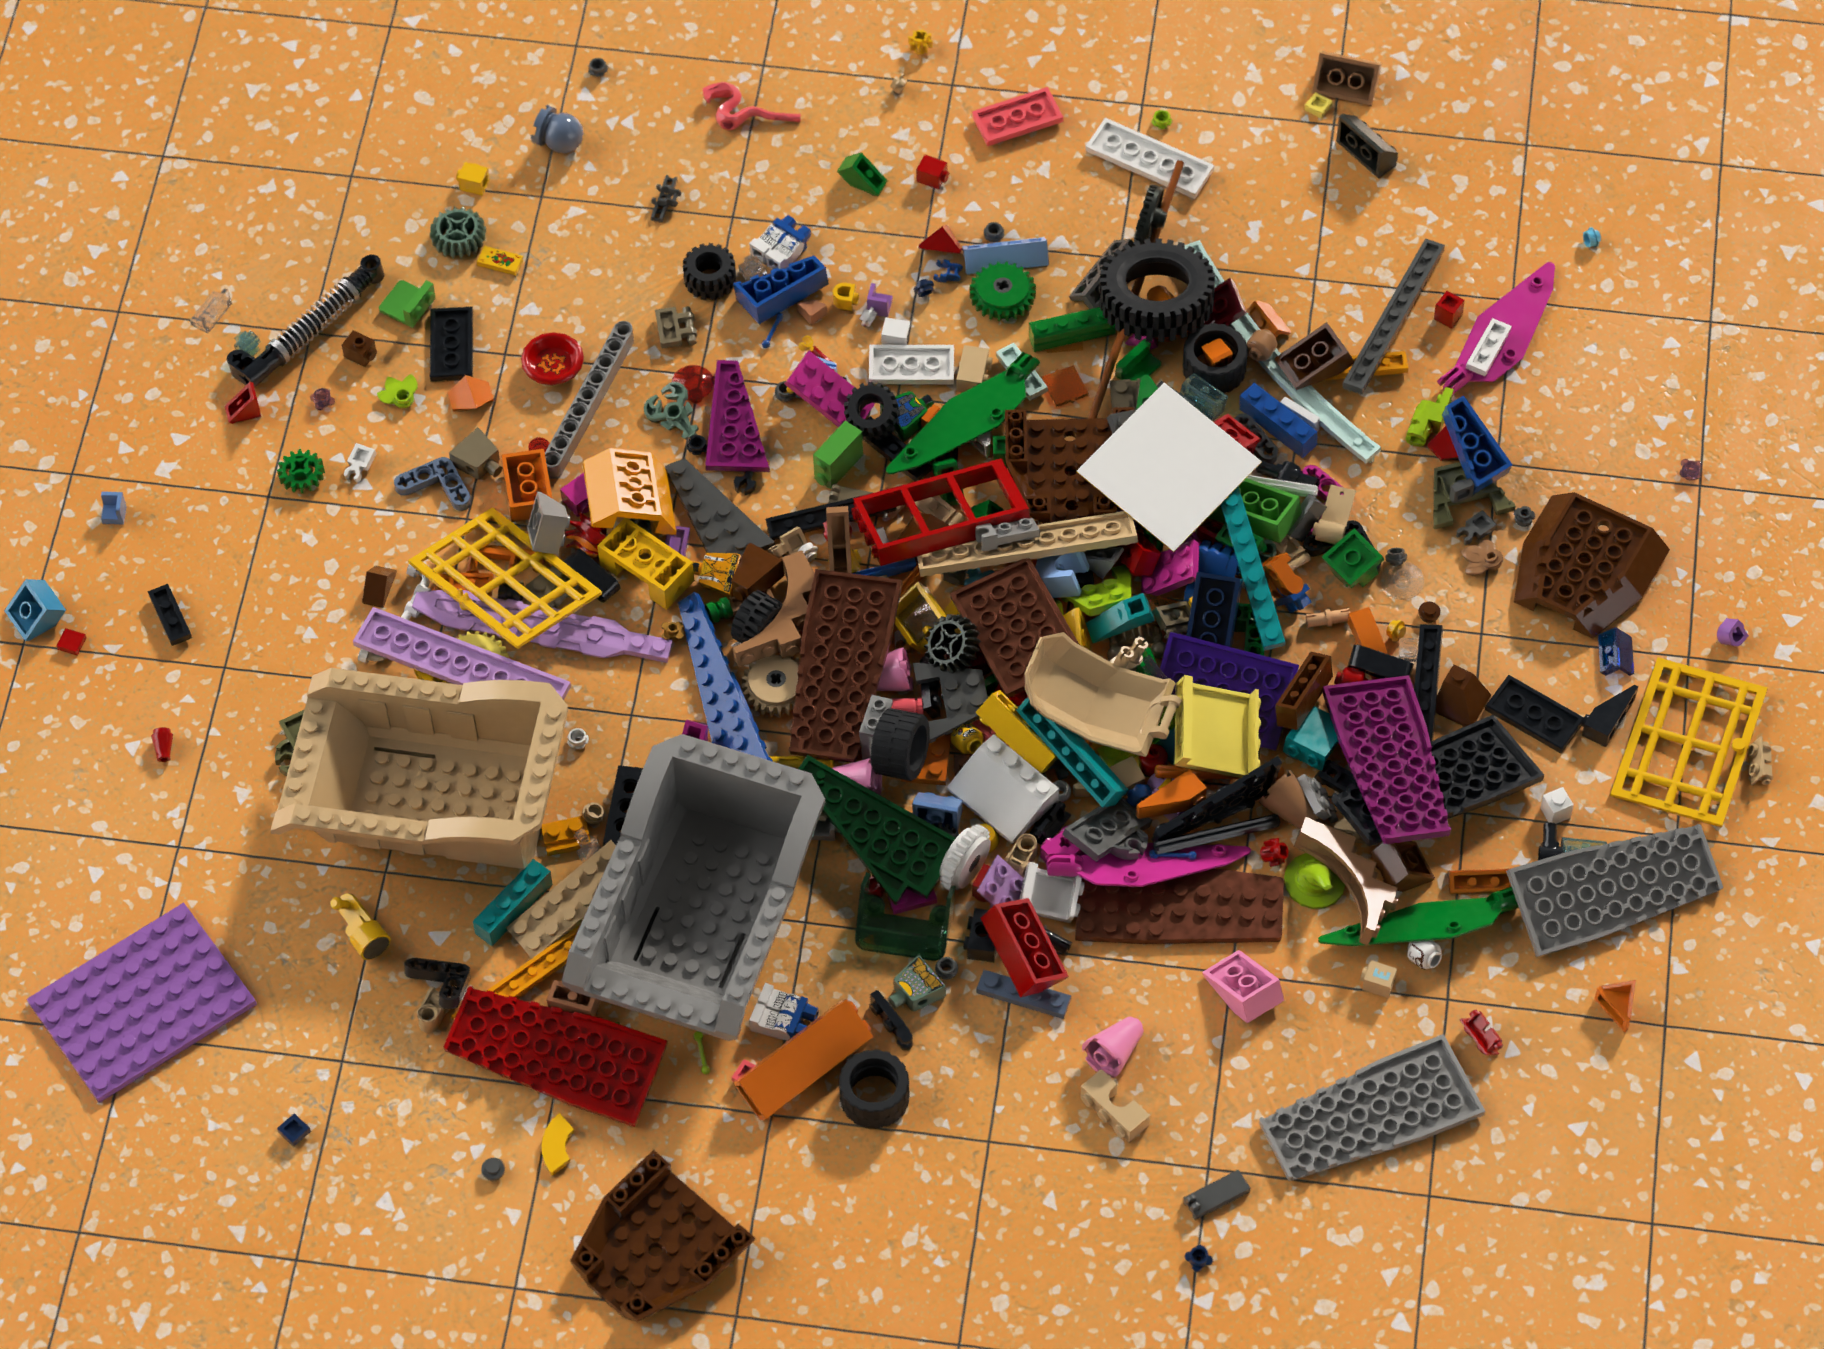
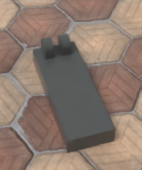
(1216, 1194)

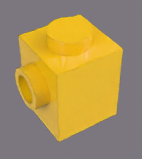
(473, 178)

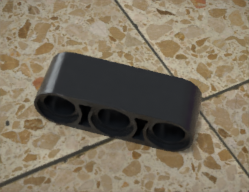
(593, 573)
(1378, 663)

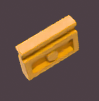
(559, 835)

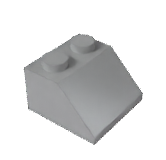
(547, 524)

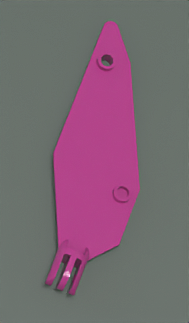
(1519, 309)
(1143, 870)

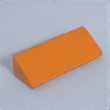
(1477, 881)

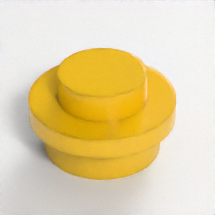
(1396, 630)

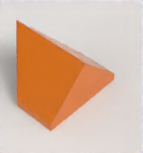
(469, 393)
(1617, 1001)

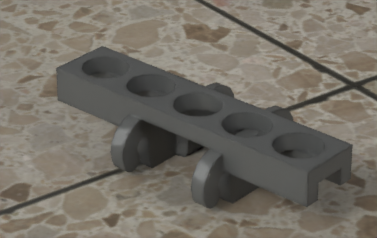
(667, 201)

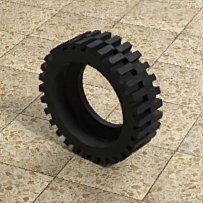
(1150, 317)

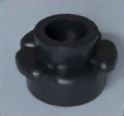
(697, 440)

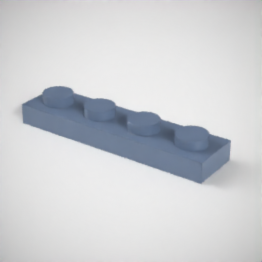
(1003, 989)

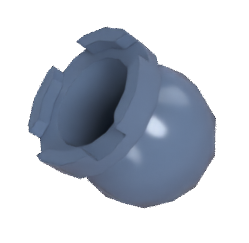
(559, 131)

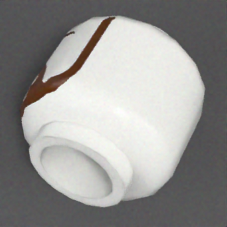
(1424, 953)

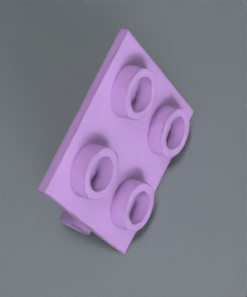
(1001, 883)

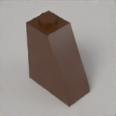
(756, 572)

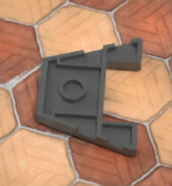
(961, 693)

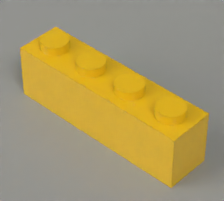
(1001, 716)

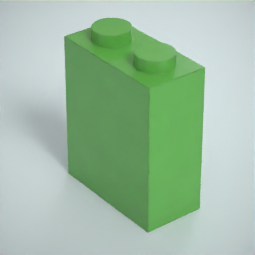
(838, 454)

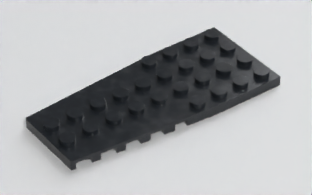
(1473, 769)

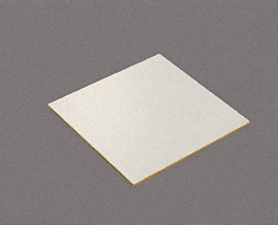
(1169, 467)

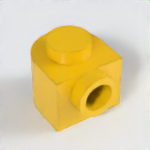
(845, 296)

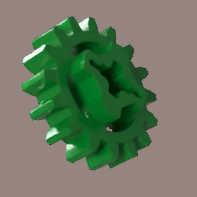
(300, 471)

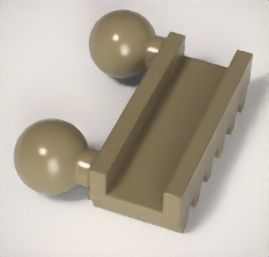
(1149, 633)

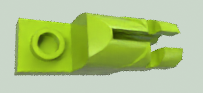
(1428, 418)

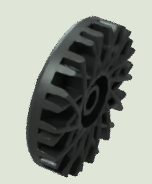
(1151, 214)

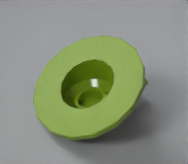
(1312, 883)

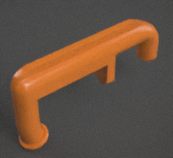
(497, 553)

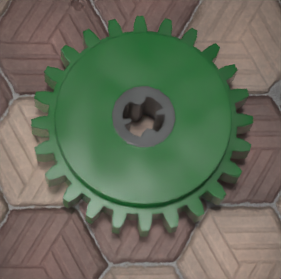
(1002, 291)

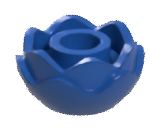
(1138, 794)

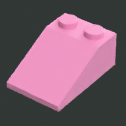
(1245, 986)

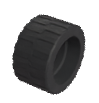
(1225, 377)
(900, 744)
(874, 1064)

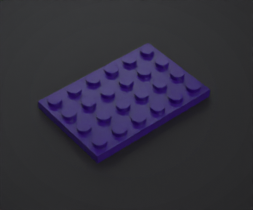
(1234, 671)

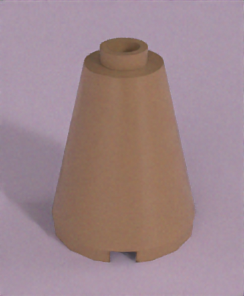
(1288, 801)

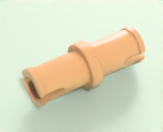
(1327, 618)

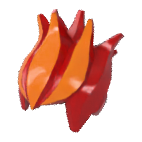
(586, 536)

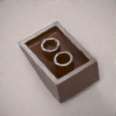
(1315, 358)

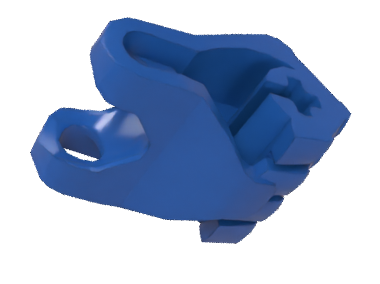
(1214, 561)

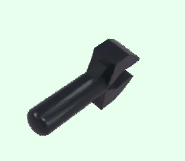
(747, 478)

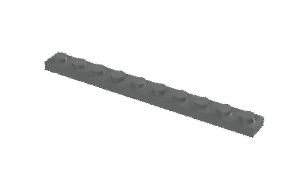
(1393, 316)

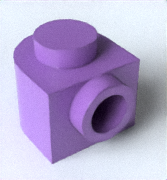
(1731, 632)

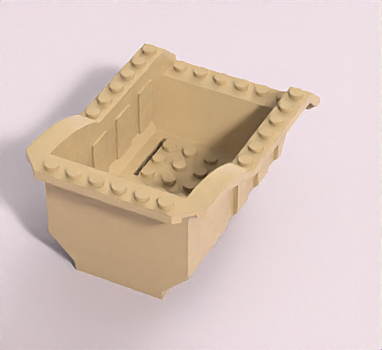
(425, 765)

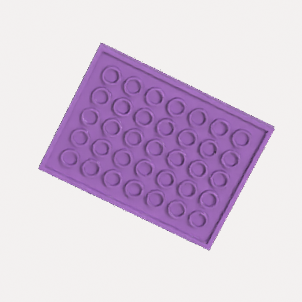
(141, 1002)

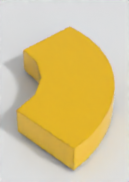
(554, 1144)

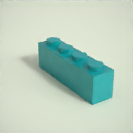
(512, 902)

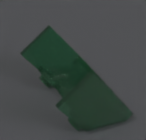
(902, 934)

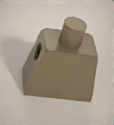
(476, 455)

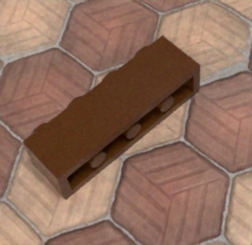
(1304, 690)

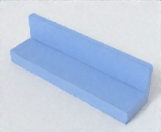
(1023, 252)

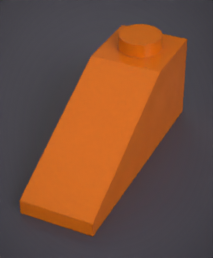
(1174, 797)

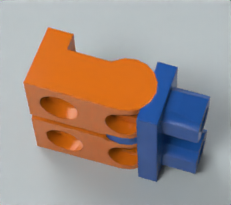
(1285, 584)

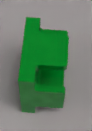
(1353, 560)

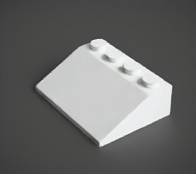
(1004, 789)

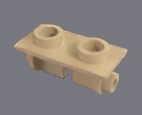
(1759, 753)

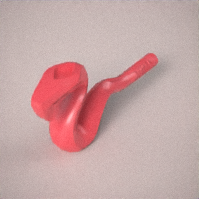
(732, 121)

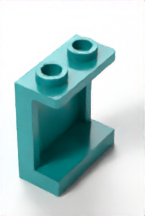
(1313, 739)

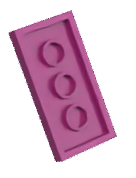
(822, 388)

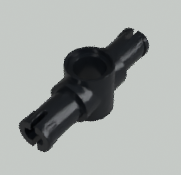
(1287, 471)
(1549, 846)

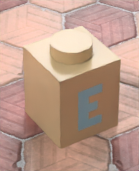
(1378, 978)

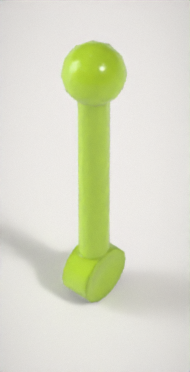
(698, 1036)

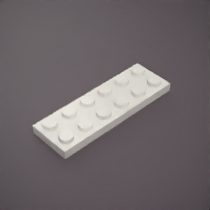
(1148, 157)

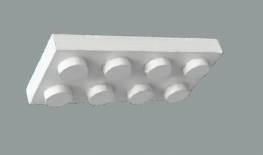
(911, 364)

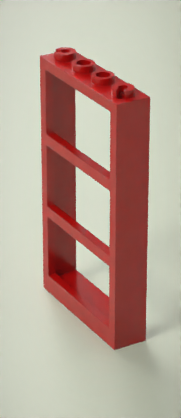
(946, 536)

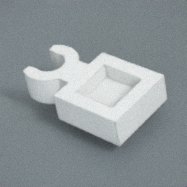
(359, 459)

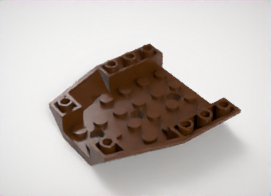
(1041, 457)
(1606, 587)
(648, 1213)

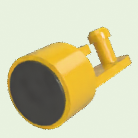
(364, 932)

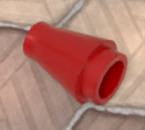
(162, 742)

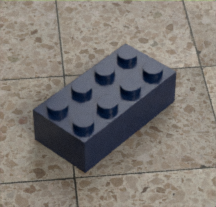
(1214, 608)

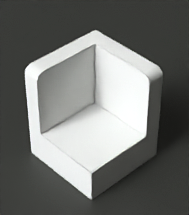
(895, 332)

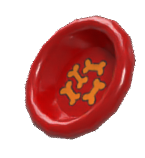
(552, 358)

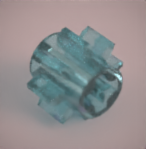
(248, 342)

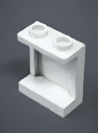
(1052, 895)

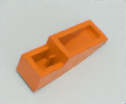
(1366, 631)

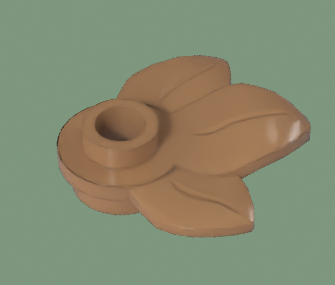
(1481, 556)

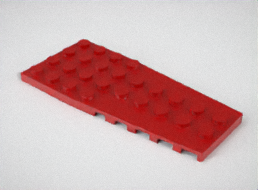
(558, 1052)

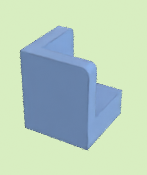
(113, 508)

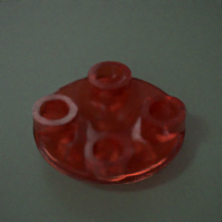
(696, 380)

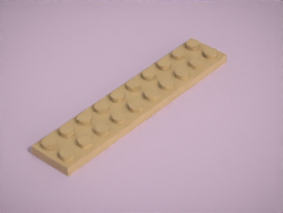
(1054, 539)

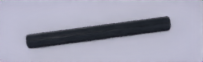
(1216, 834)

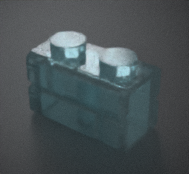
(1206, 397)

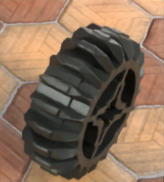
(958, 646)

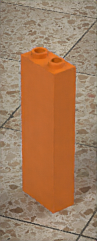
(803, 1059)

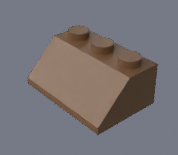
(1346, 77)

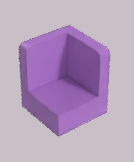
(880, 302)

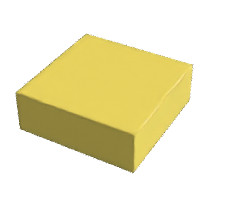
(1318, 105)

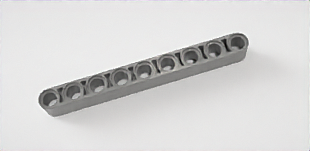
(594, 389)

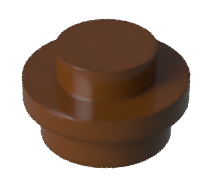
(1429, 612)

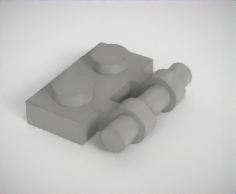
(1318, 798)

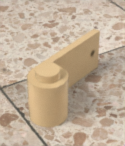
(1335, 517)

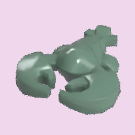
(674, 411)

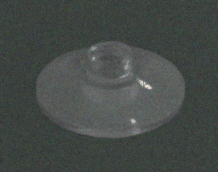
(1401, 587)

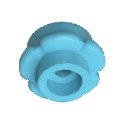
(1591, 237)

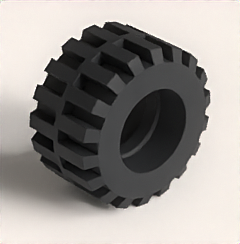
(712, 284)
(865, 396)
(754, 615)

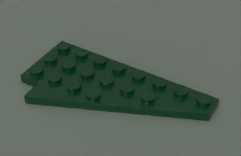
(887, 839)

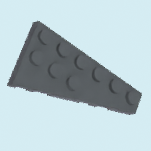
(715, 518)

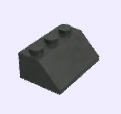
(1365, 145)

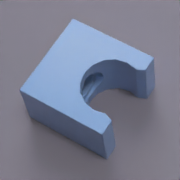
(1059, 573)

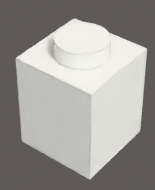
(1556, 806)

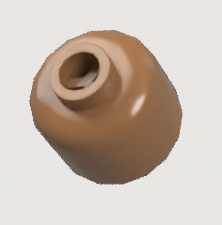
(1261, 345)

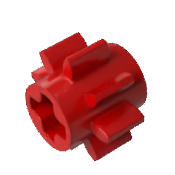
(1274, 852)

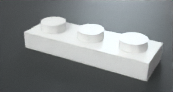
(1488, 347)

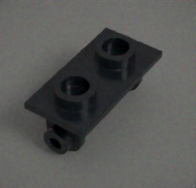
(1050, 823)

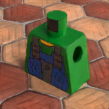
(911, 412)

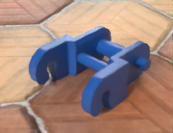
(948, 276)

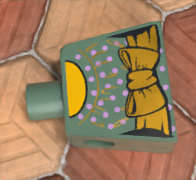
(917, 986)

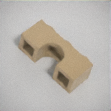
(1125, 1120)

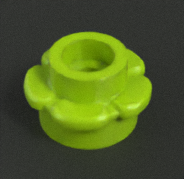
(1161, 119)

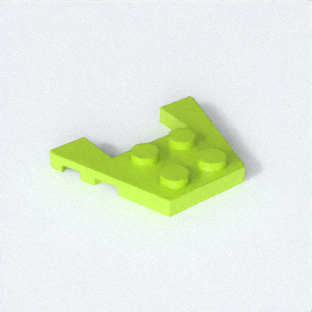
(1103, 596)

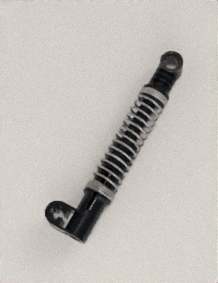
(279, 352)

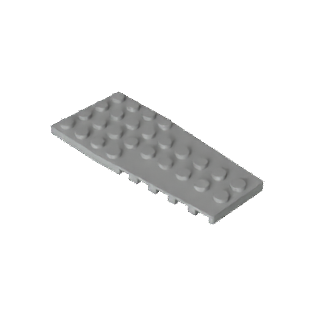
(1611, 886)
(1374, 1110)

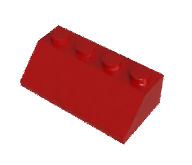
(1024, 946)

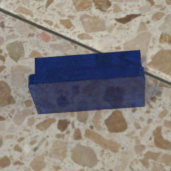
(1615, 652)

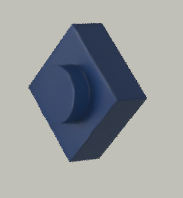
(293, 1129)

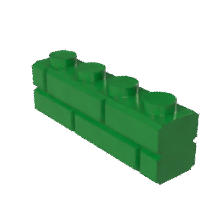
(1069, 329)

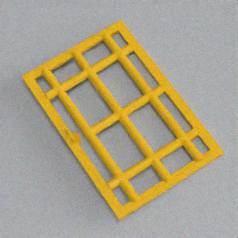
(504, 577)
(1739, 745)

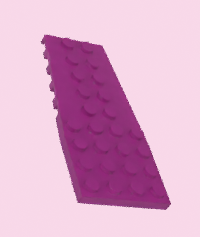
(1389, 756)

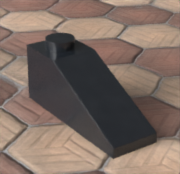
(1607, 716)

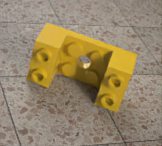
(664, 572)

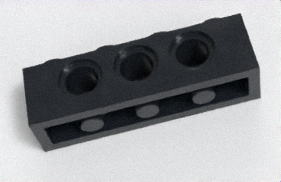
(625, 781)

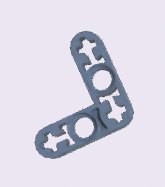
(436, 475)

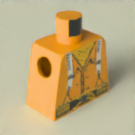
(717, 571)

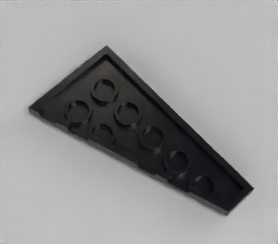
(1224, 801)

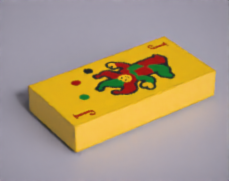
(500, 260)

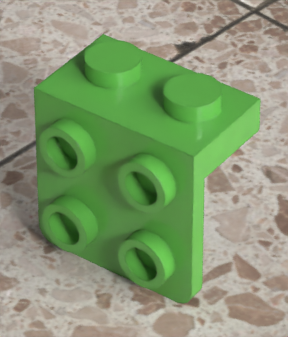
(407, 302)

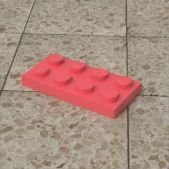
(1017, 116)

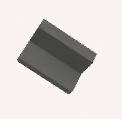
(1311, 512)

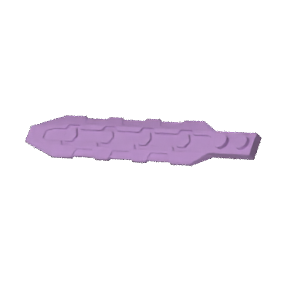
(578, 633)

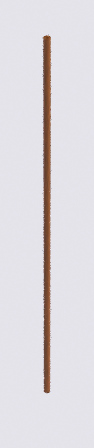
(1136, 290)

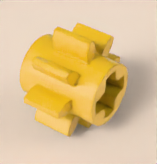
(920, 42)

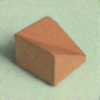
(812, 310)

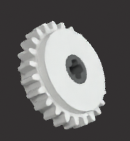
(965, 857)

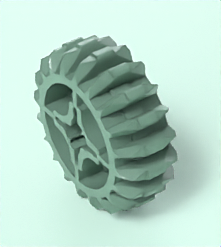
(458, 227)

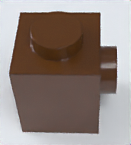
(359, 348)

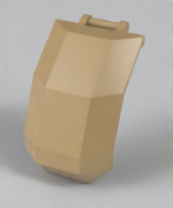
(1097, 696)

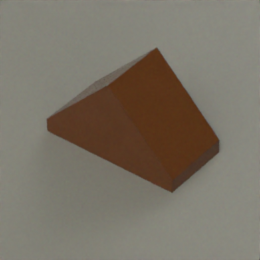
(378, 585)

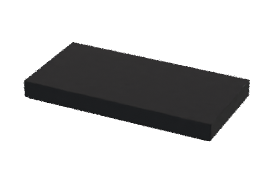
(451, 343)
(1534, 713)

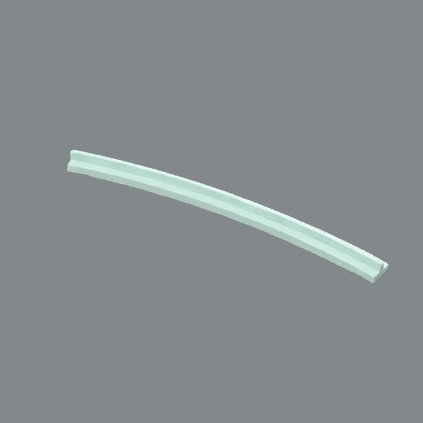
(1307, 397)

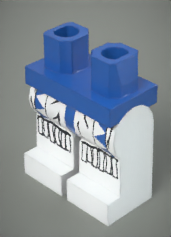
(780, 243)
(781, 1013)

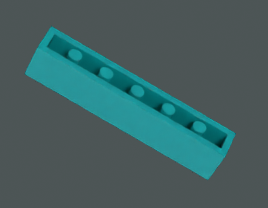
(1076, 756)

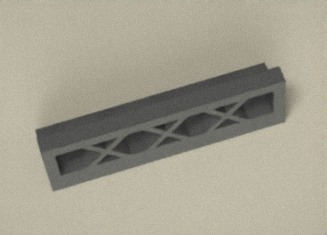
(1089, 287)

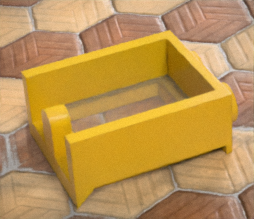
(916, 615)

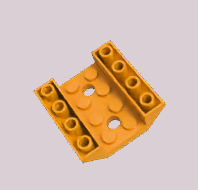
(613, 487)

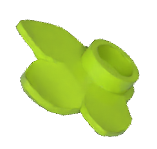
(397, 390)

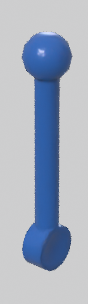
(766, 344)
(1191, 855)

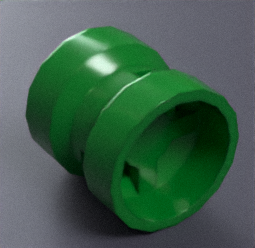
(719, 610)

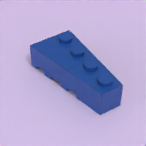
(781, 288)
(1475, 446)

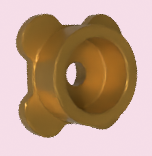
(672, 631)

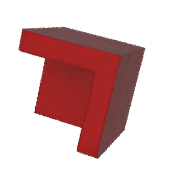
(1449, 309)

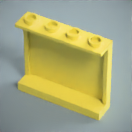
(1216, 729)

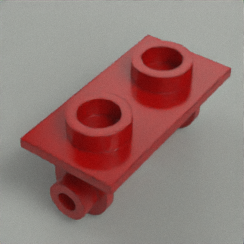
(1487, 1041)

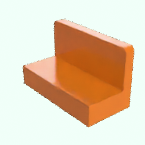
(1267, 318)

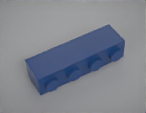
(1278, 420)

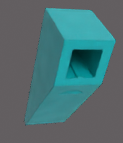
(1120, 618)

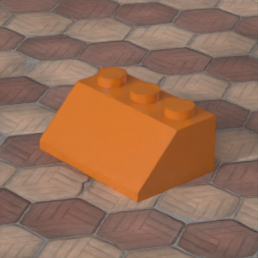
(524, 476)

